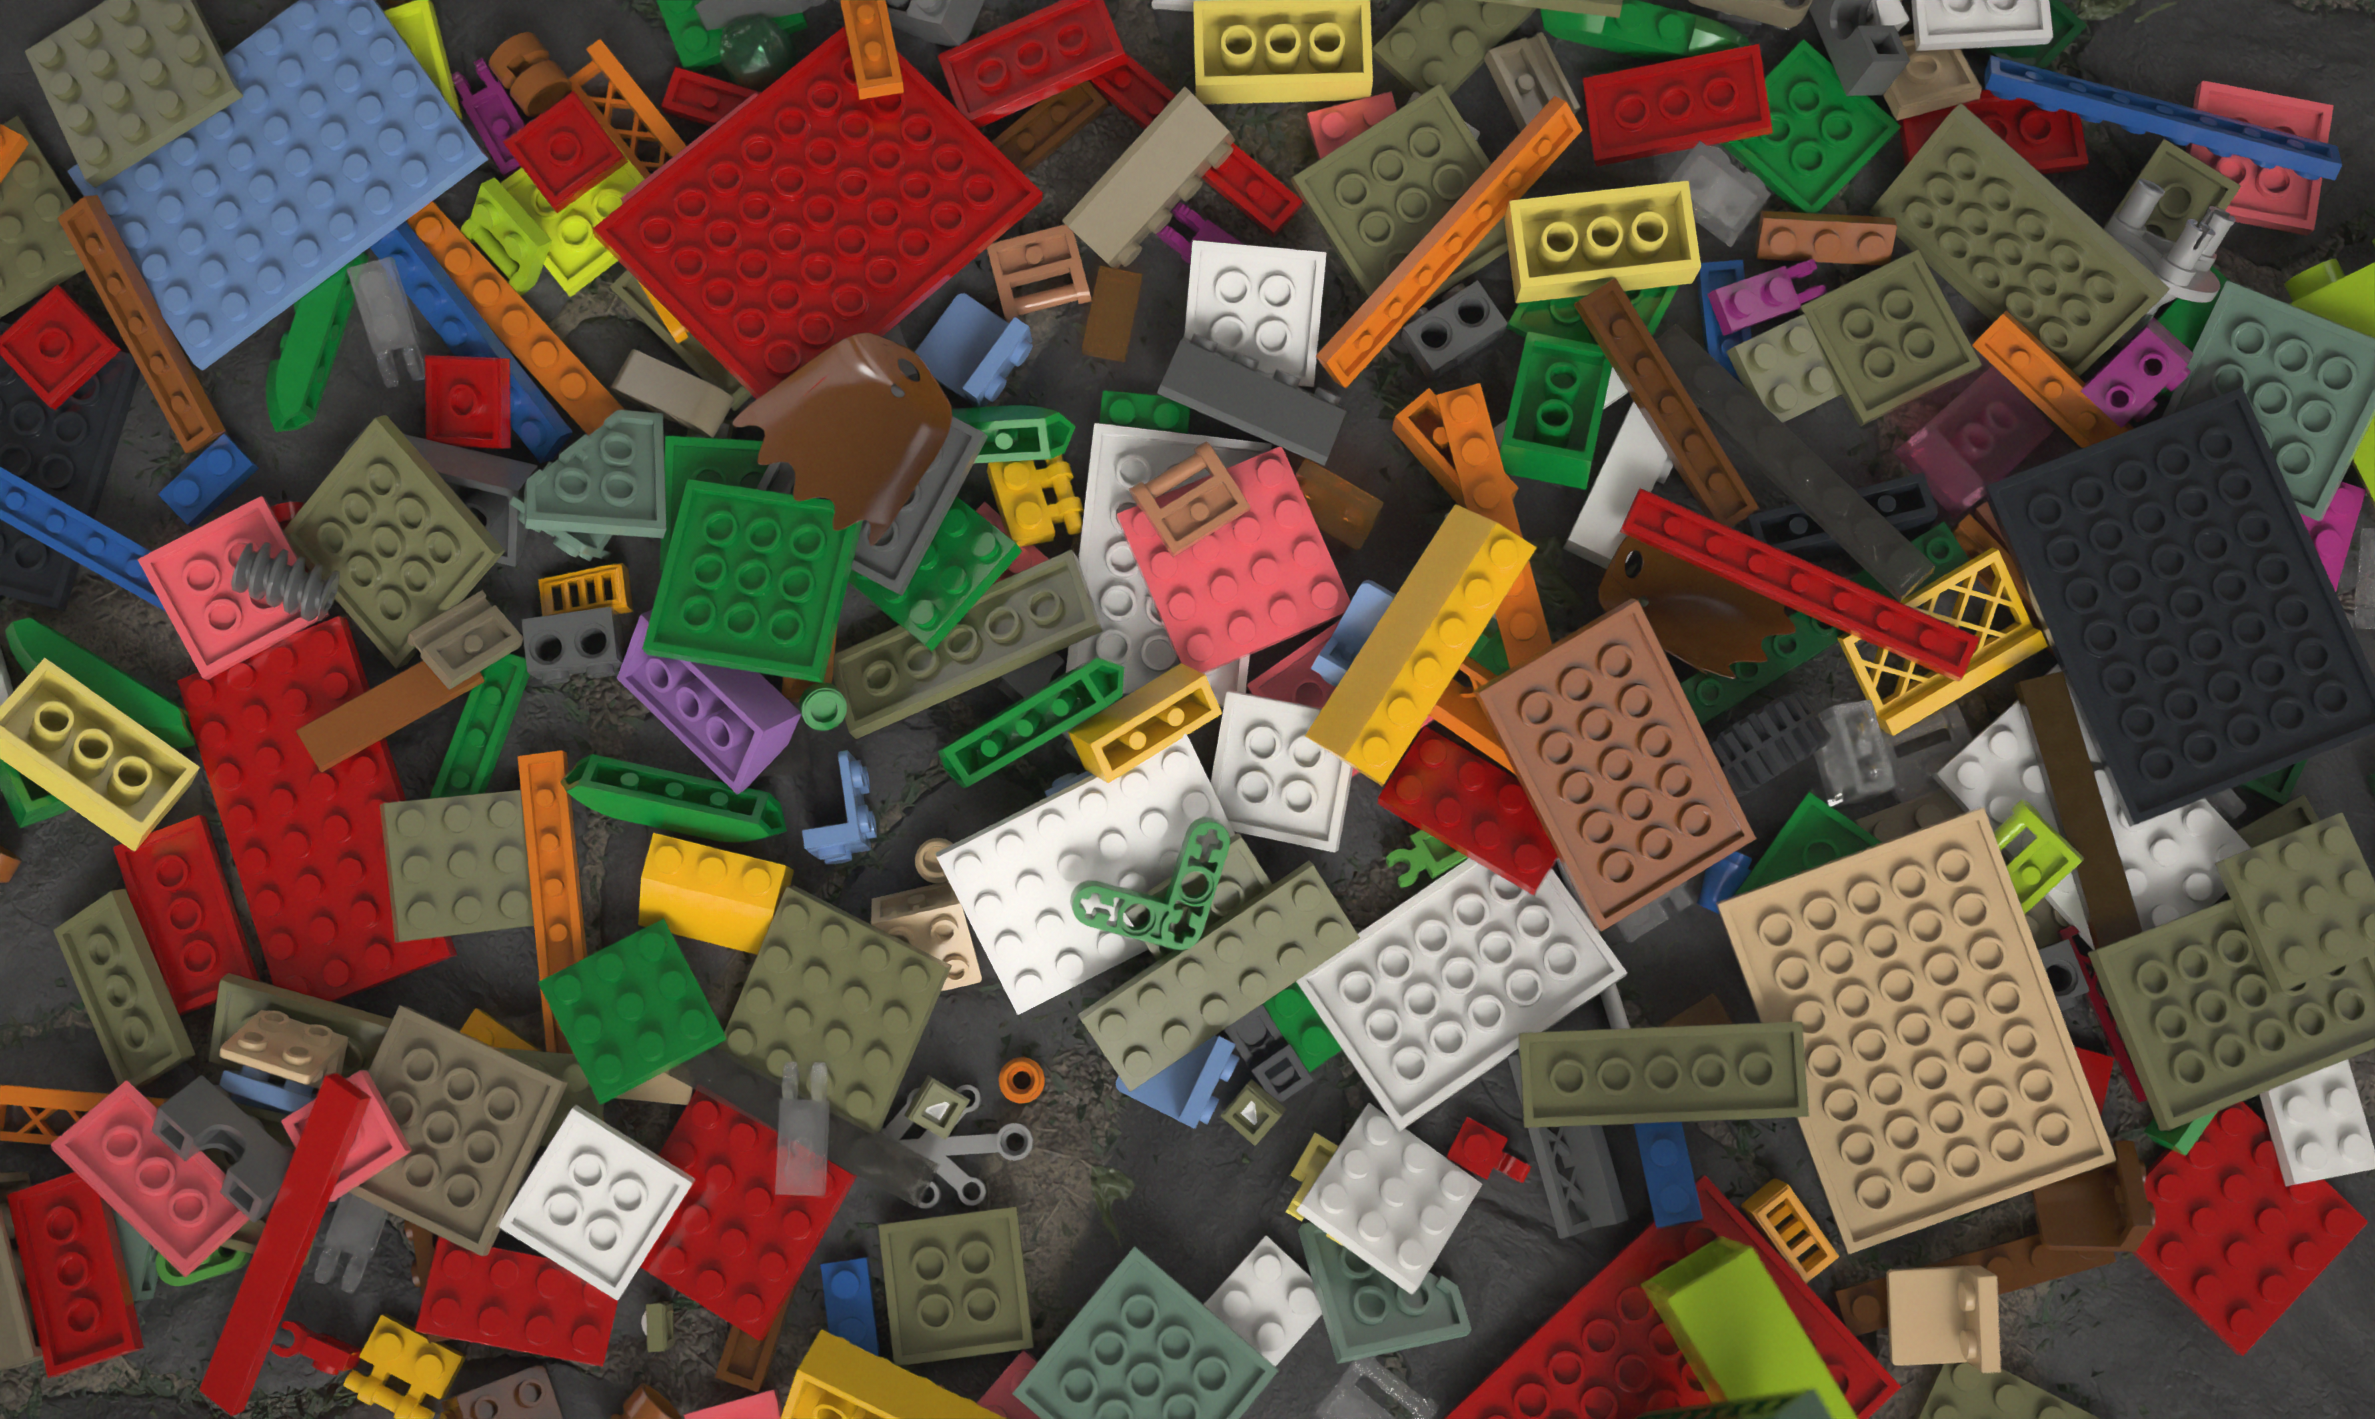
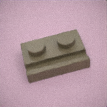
(1528, 77)
(465, 640)

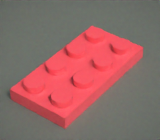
(147, 1183)

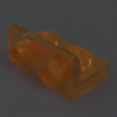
(1338, 505)

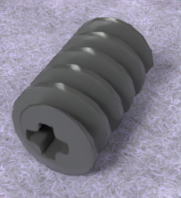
(285, 582)

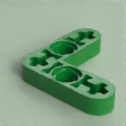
(1162, 911)

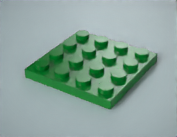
(752, 582)

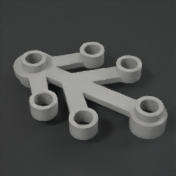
(939, 1148)

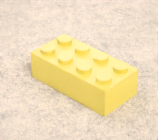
(1282, 50)
(1588, 238)
(91, 755)

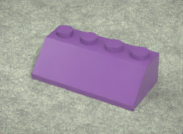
(718, 712)

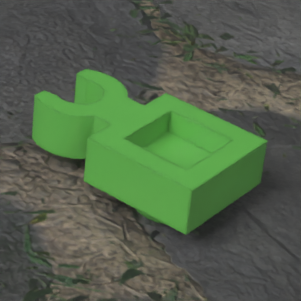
(1427, 854)

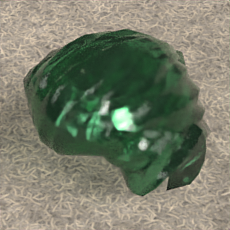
(756, 52)

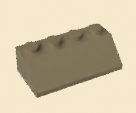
(1150, 180)
(17, 1324)

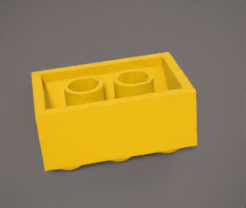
(710, 893)

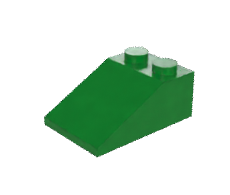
(1555, 411)

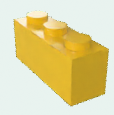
(1145, 722)

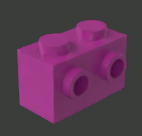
(2138, 373)

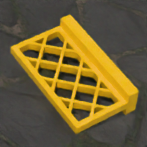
(1990, 658)

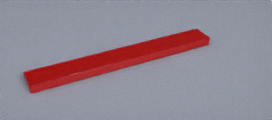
(1800, 585)
(284, 1243)

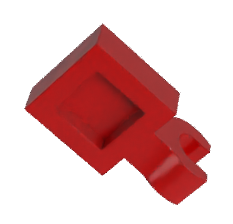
(1481, 1150)
(328, 1352)

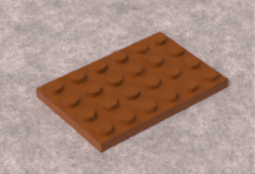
(1615, 764)

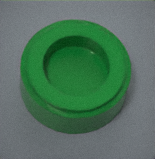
(822, 706)

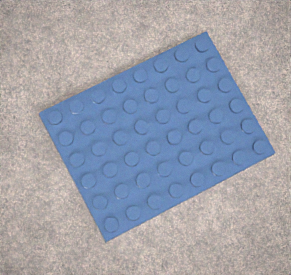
(292, 178)

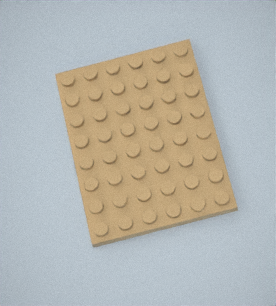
(1924, 1030)

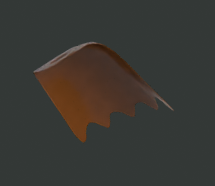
(851, 432)
(1693, 610)

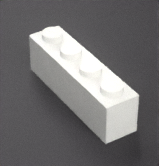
(1632, 463)

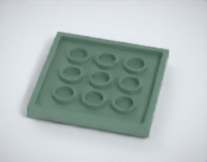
(2302, 378)
(1145, 1354)

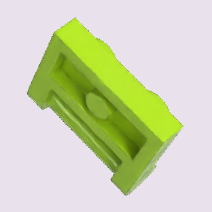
(513, 228)
(2042, 861)

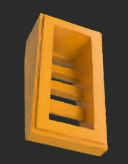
(616, 573)
(1767, 1199)

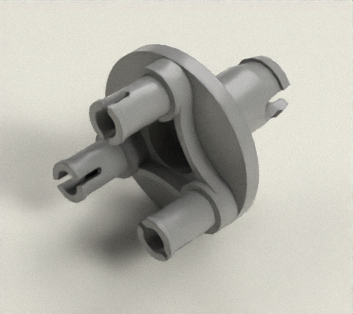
(2178, 264)

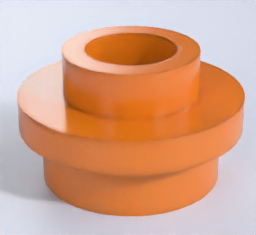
(1007, 1075)

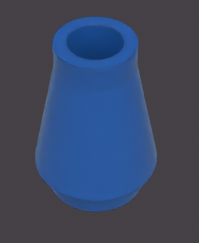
(1723, 880)

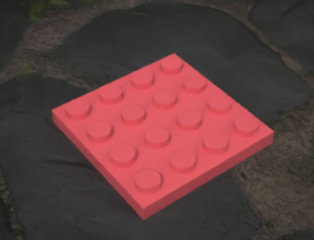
(1246, 581)

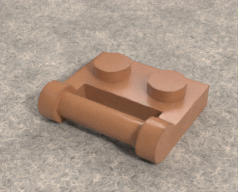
(1035, 259)
(1197, 511)

